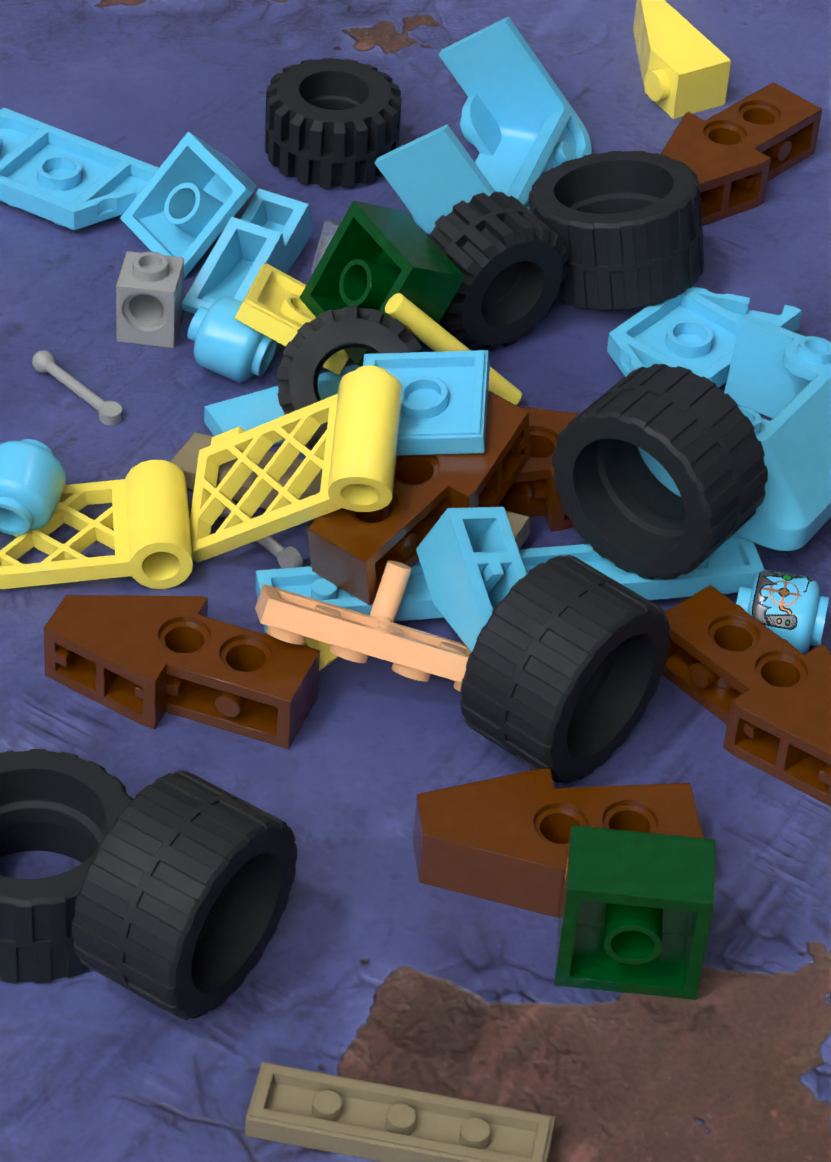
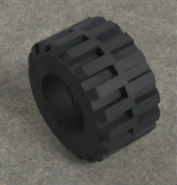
(331, 121)
(509, 270)
(324, 337)

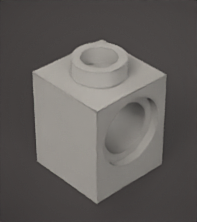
(149, 299)

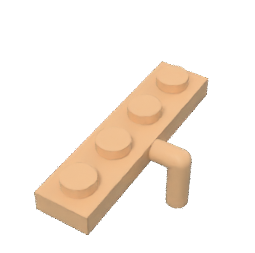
(360, 635)

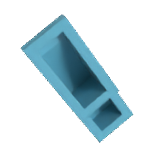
(269, 232)

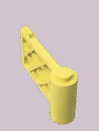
(353, 452)
(148, 533)

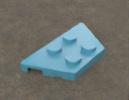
(65, 174)
(689, 332)

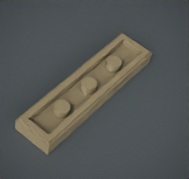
(389, 1121)

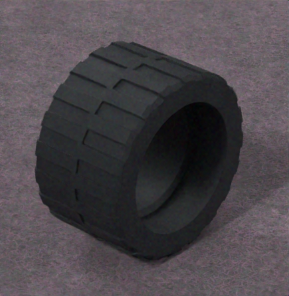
(625, 226)
(696, 439)
(565, 668)
(59, 808)
(184, 894)

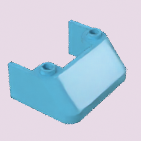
(511, 118)
(791, 383)

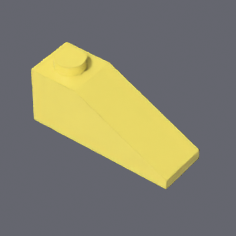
(677, 61)

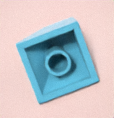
(188, 201)

